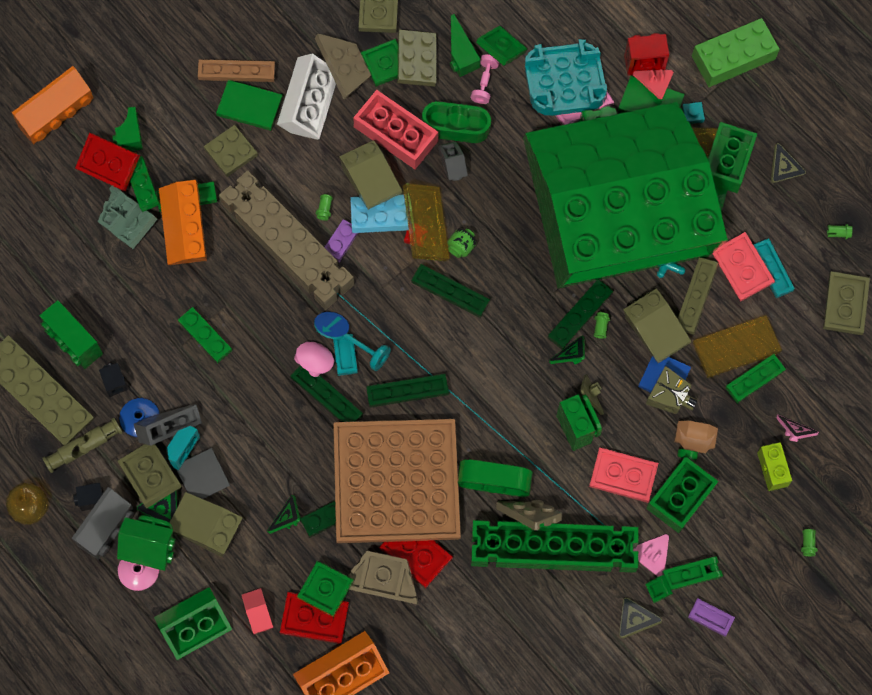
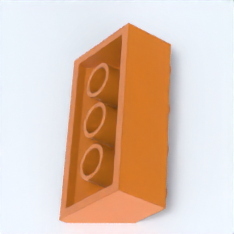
(53, 105)
(182, 223)
(343, 669)

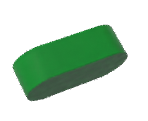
(458, 121)
(494, 478)

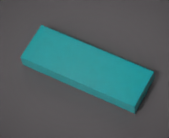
(770, 258)

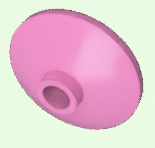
(136, 580)

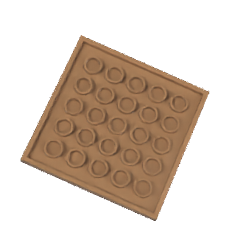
(396, 481)

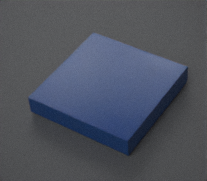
(655, 369)

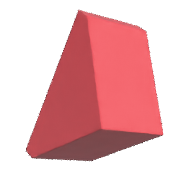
(257, 611)

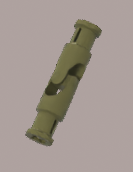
(89, 441)

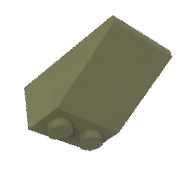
(370, 174)
(656, 326)
(205, 523)

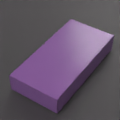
(711, 617)

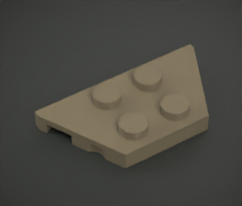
(344, 63)
(530, 513)
(384, 577)

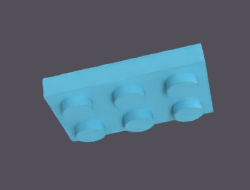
(384, 217)

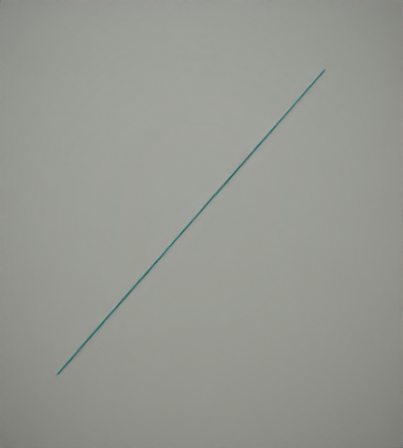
(472, 410)

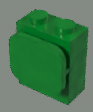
(578, 421)
(146, 542)

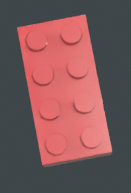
(395, 129)

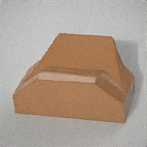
(696, 436)

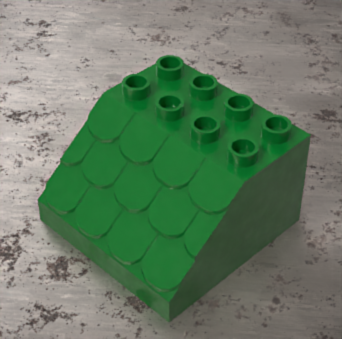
(624, 194)

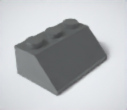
(103, 524)

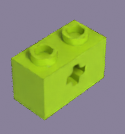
(774, 466)

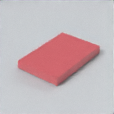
(743, 267)
(623, 475)

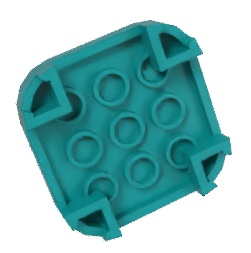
(565, 78)

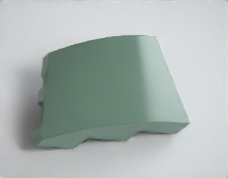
(125, 219)

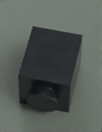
(113, 379)
(88, 496)

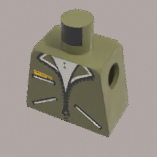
(671, 393)

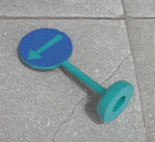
(336, 326)

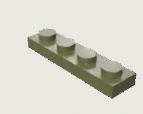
(697, 294)

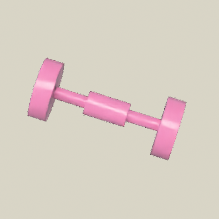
(481, 96)

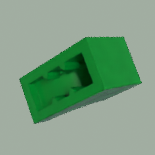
(129, 134)

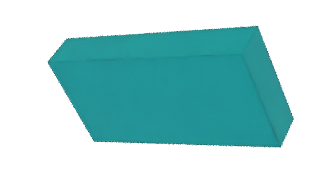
(345, 356)

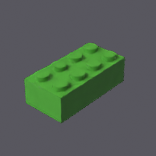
(735, 52)

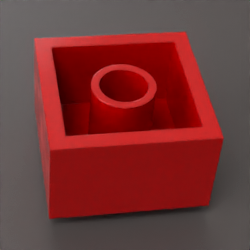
(646, 53)

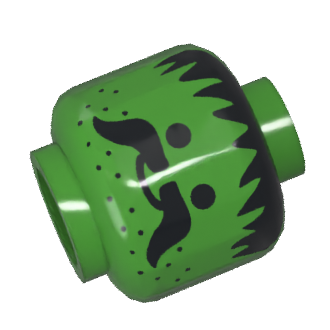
(461, 243)

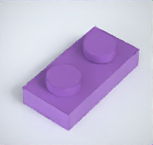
(341, 240)

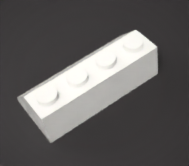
(307, 97)

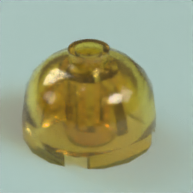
(34, 506)

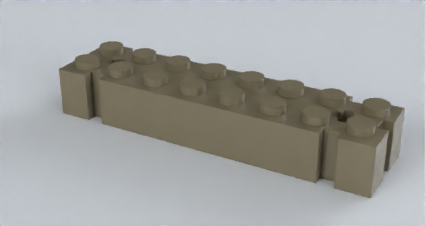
(286, 240)

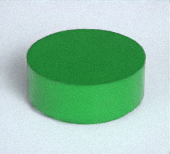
(692, 455)

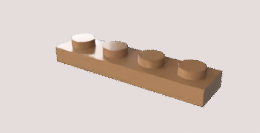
(236, 70)

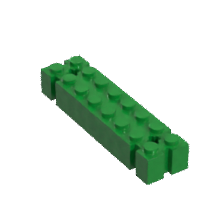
(555, 546)

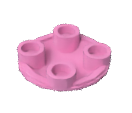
(314, 358)

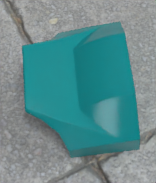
(182, 445)

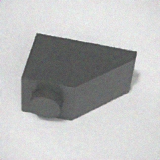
(453, 161)

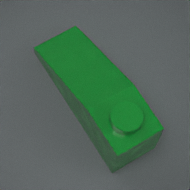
(463, 55)

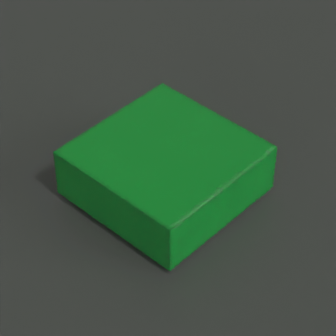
(659, 589)

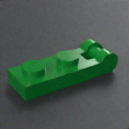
(692, 573)

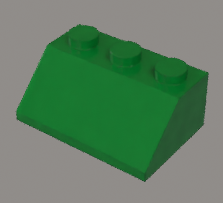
(193, 623)

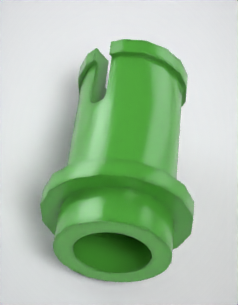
(323, 211)
(839, 231)
(601, 325)
(809, 543)

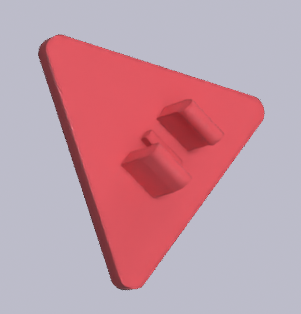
(655, 81)

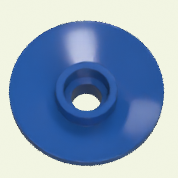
(131, 408)

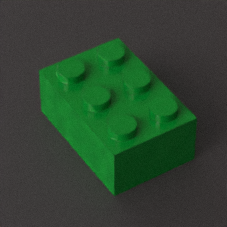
(730, 156)
(70, 335)
(682, 495)

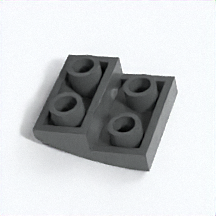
(203, 474)

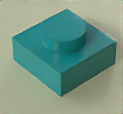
(693, 112)

